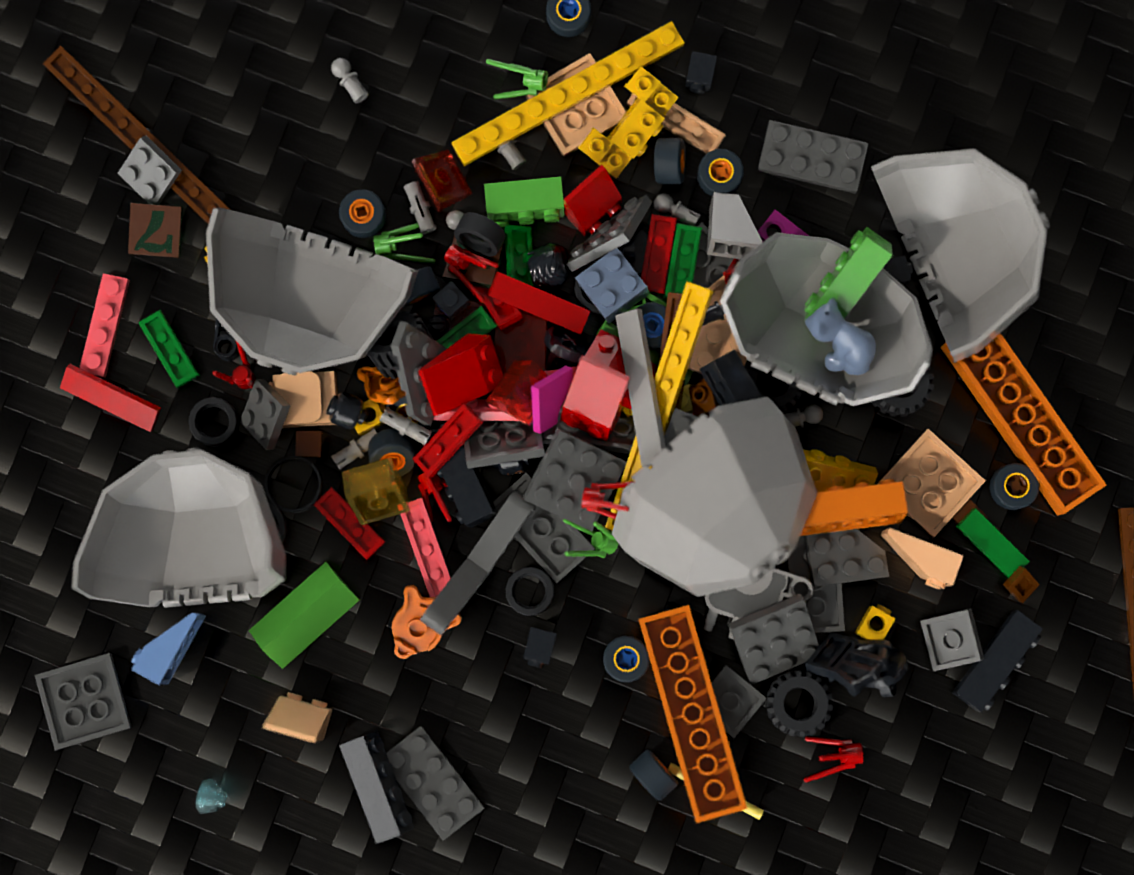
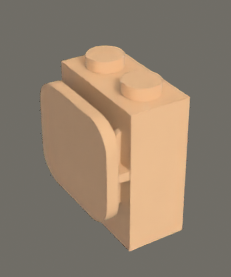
(308, 397)

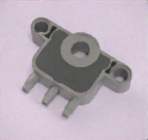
(755, 597)

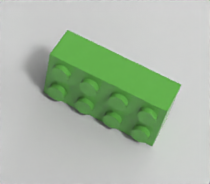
(852, 273)

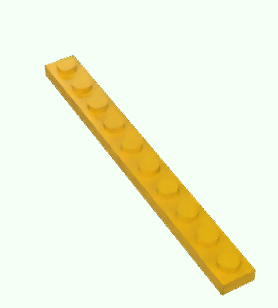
(567, 93)
(672, 368)

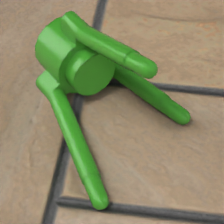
(532, 78)
(387, 242)
(602, 541)

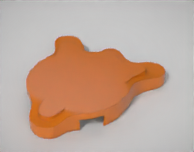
(380, 388)
(411, 633)

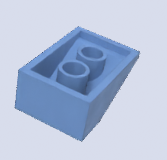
(164, 654)

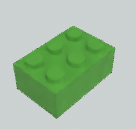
(525, 201)

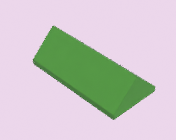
(303, 615)

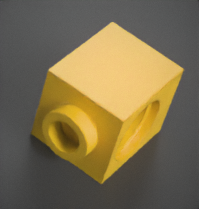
(366, 427)
(864, 629)

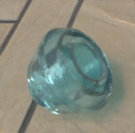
(210, 797)

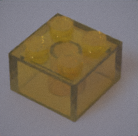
(375, 491)

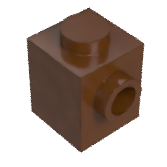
(702, 399)

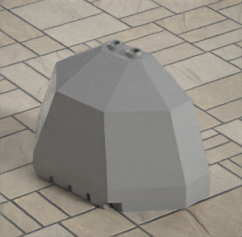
(972, 237)
(295, 297)
(768, 322)
(720, 501)
(180, 533)

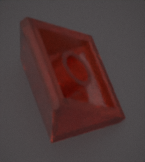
(441, 179)
(514, 390)

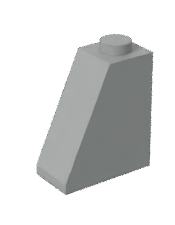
(730, 227)

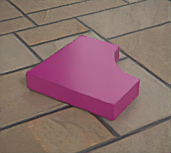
(548, 398)

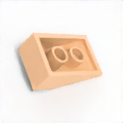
(927, 560)
(299, 717)

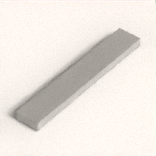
(641, 385)

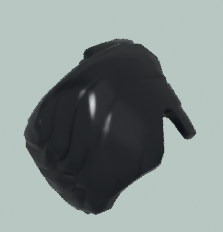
(548, 266)

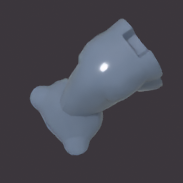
(852, 346)

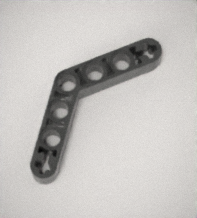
(478, 564)

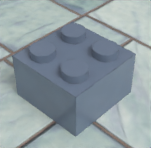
(612, 285)

